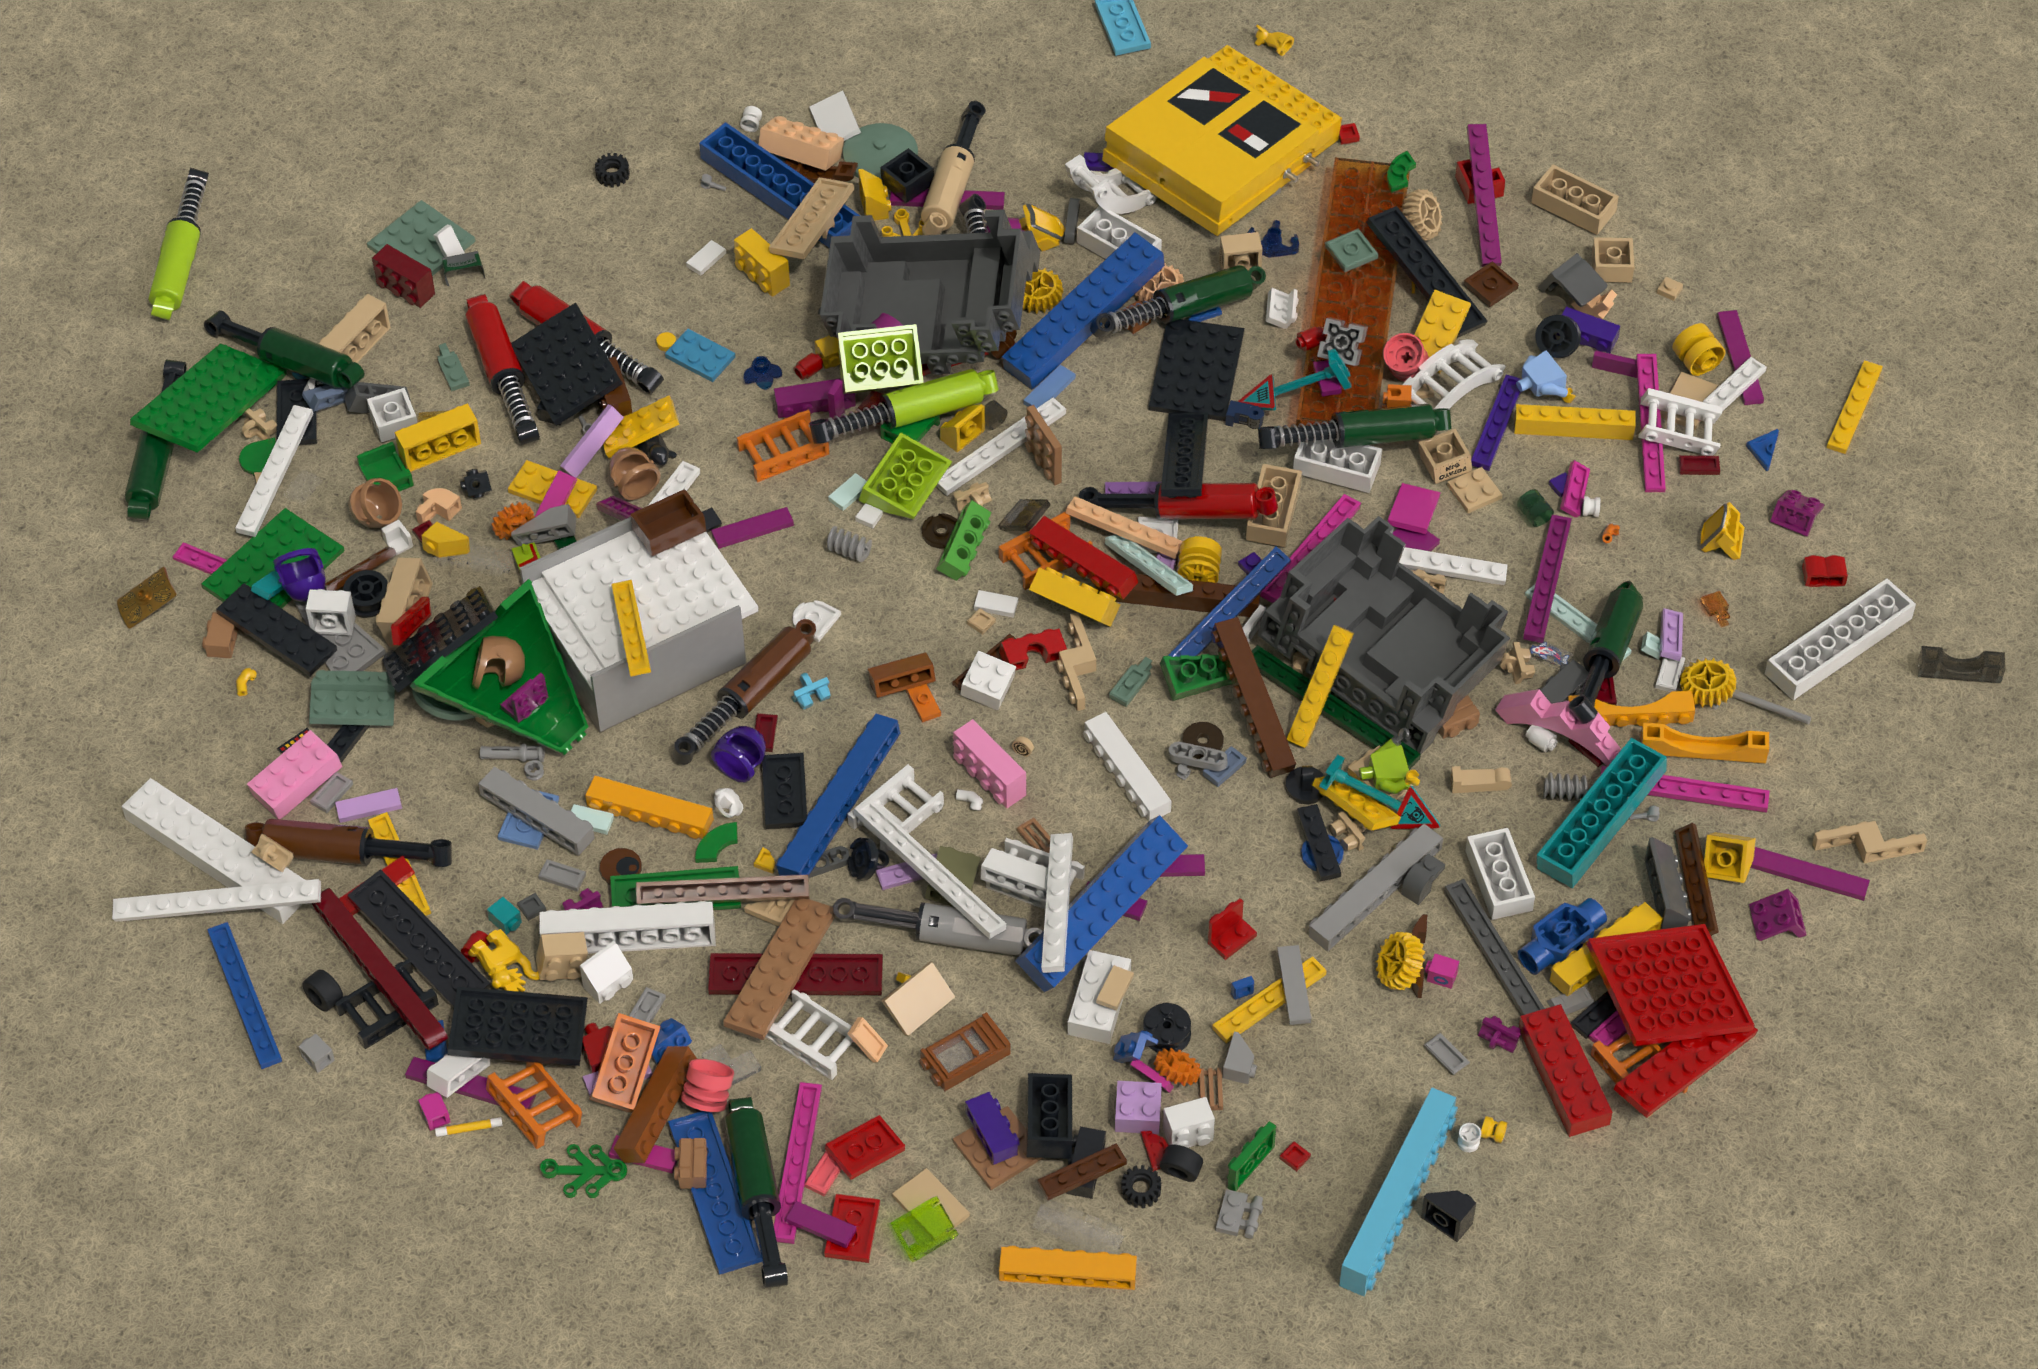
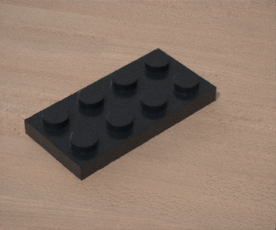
(290, 394)
(784, 790)

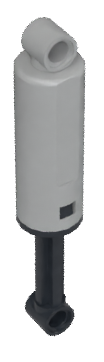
(944, 926)

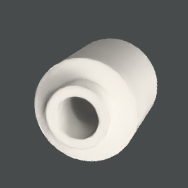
(1542, 738)

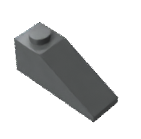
(357, 395)

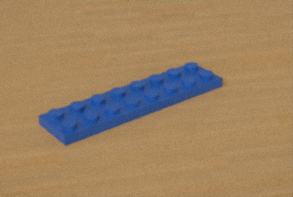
(718, 1203)

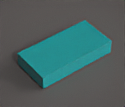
(268, 586)

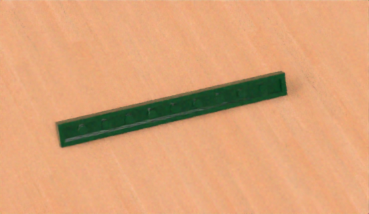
(1333, 709)

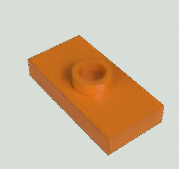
(924, 702)

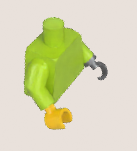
(1389, 767)

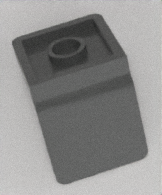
(1576, 279)

